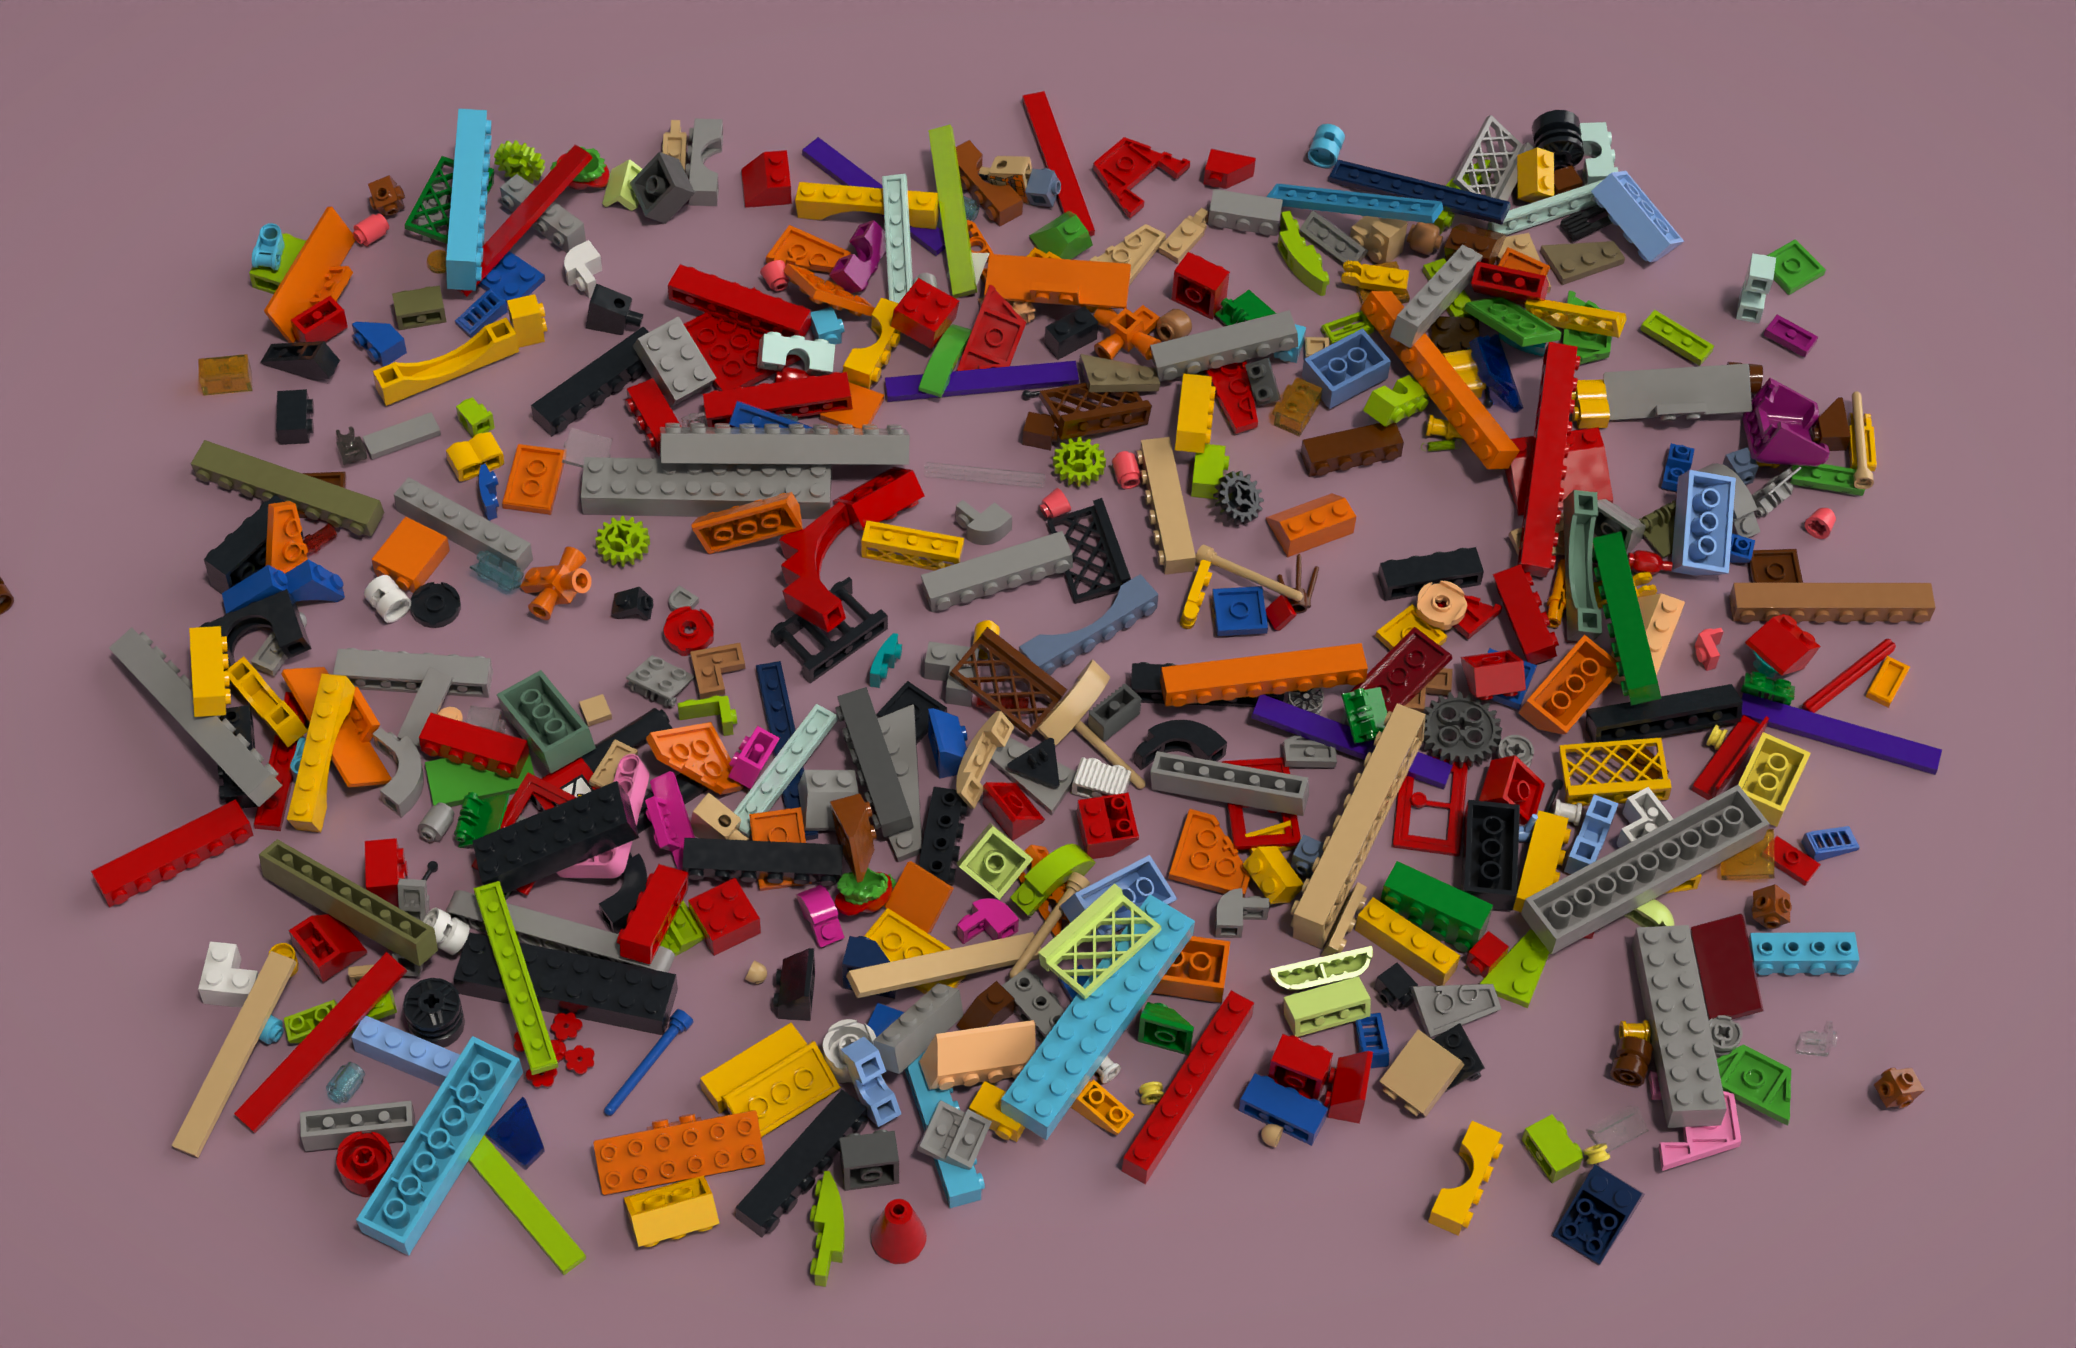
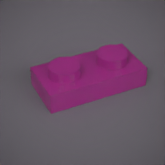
(1790, 335)

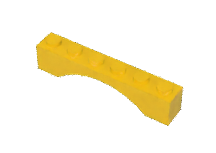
(823, 200)
(406, 379)
(310, 790)

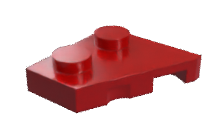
(1476, 615)

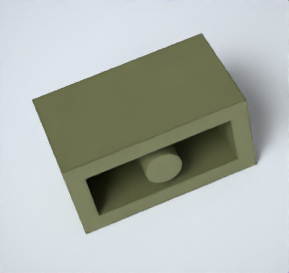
(419, 307)

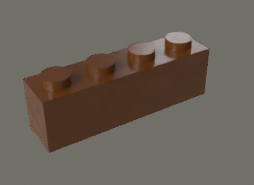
(1351, 448)

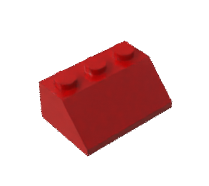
(882, 497)

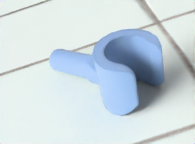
(1525, 831)

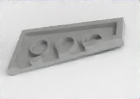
(1040, 792)

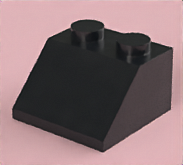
(796, 986)

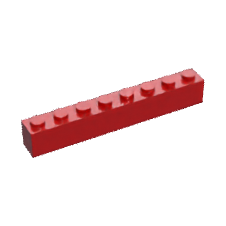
(1187, 1087)

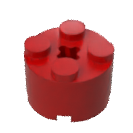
(363, 1161)

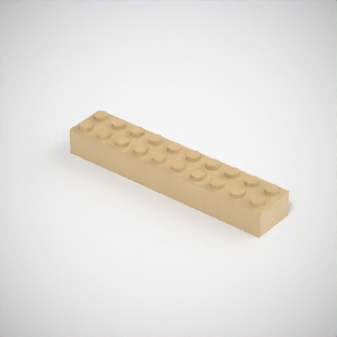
(1357, 826)

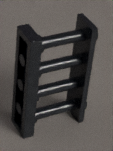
(834, 651)

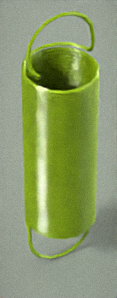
(1441, 445)

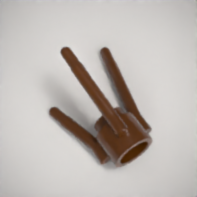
(1302, 605)

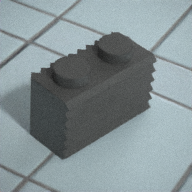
(1114, 712)

